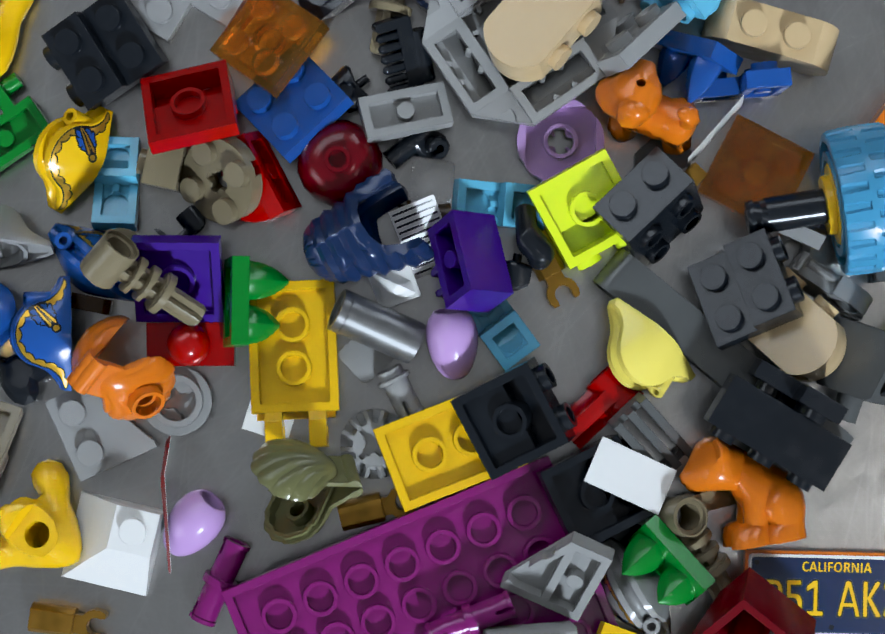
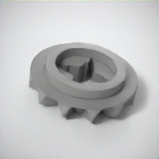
(197, 408)
(353, 442)

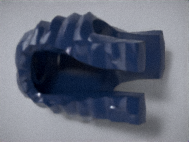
(346, 239)

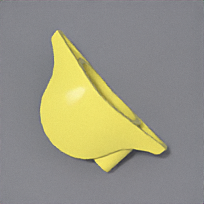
(643, 352)

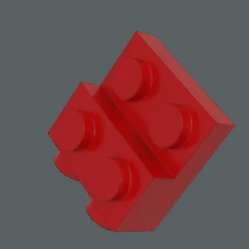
(189, 106)

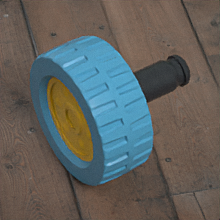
(847, 199)

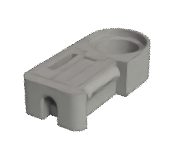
(839, 291)

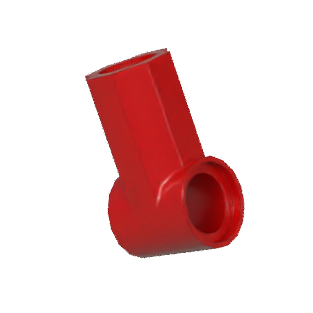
(598, 404)

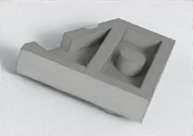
(92, 436)
(561, 574)

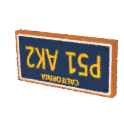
(831, 585)

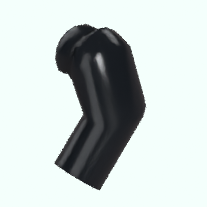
(426, 144)
(531, 239)

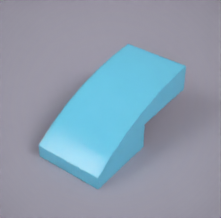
(117, 186)
(492, 199)
(505, 334)

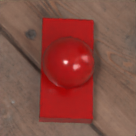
(189, 344)

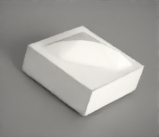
(395, 287)

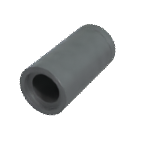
(376, 326)

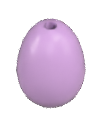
(452, 342)
(194, 522)

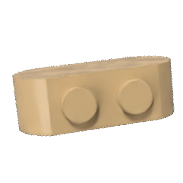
(773, 34)
(537, 35)
(808, 345)

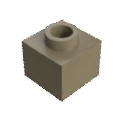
(162, 169)

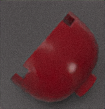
(337, 161)

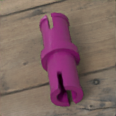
(217, 579)
(474, 617)

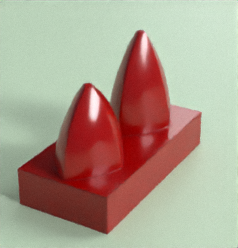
(277, 194)

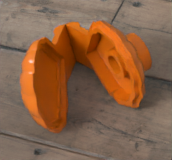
(126, 390)

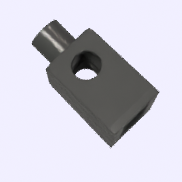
(862, 369)

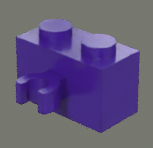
(469, 261)

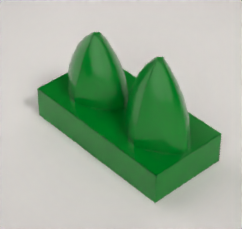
(244, 282)
(659, 550)

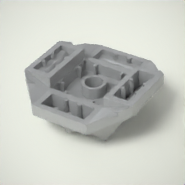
(458, 48)

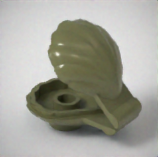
(302, 487)

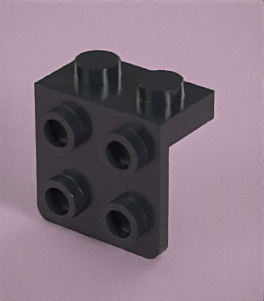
(651, 206)

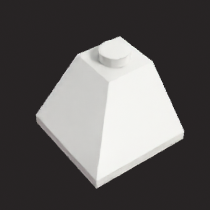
(117, 543)

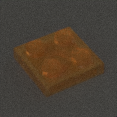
(269, 42)
(753, 166)

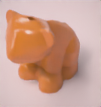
(767, 503)

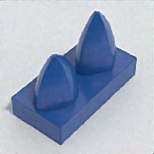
(704, 57)

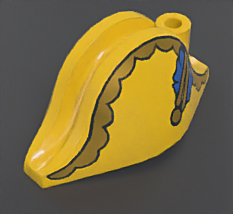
(72, 154)

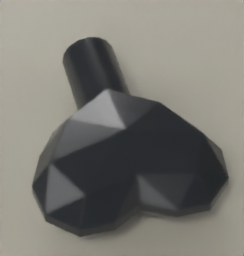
(20, 379)

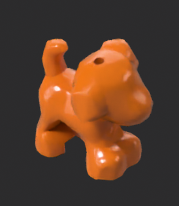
(637, 106)

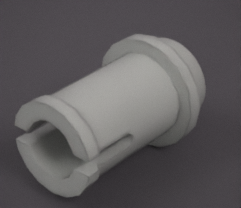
(398, 390)

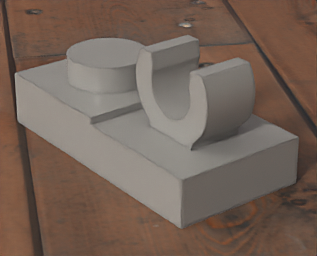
(405, 112)

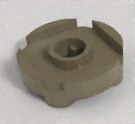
(203, 186)

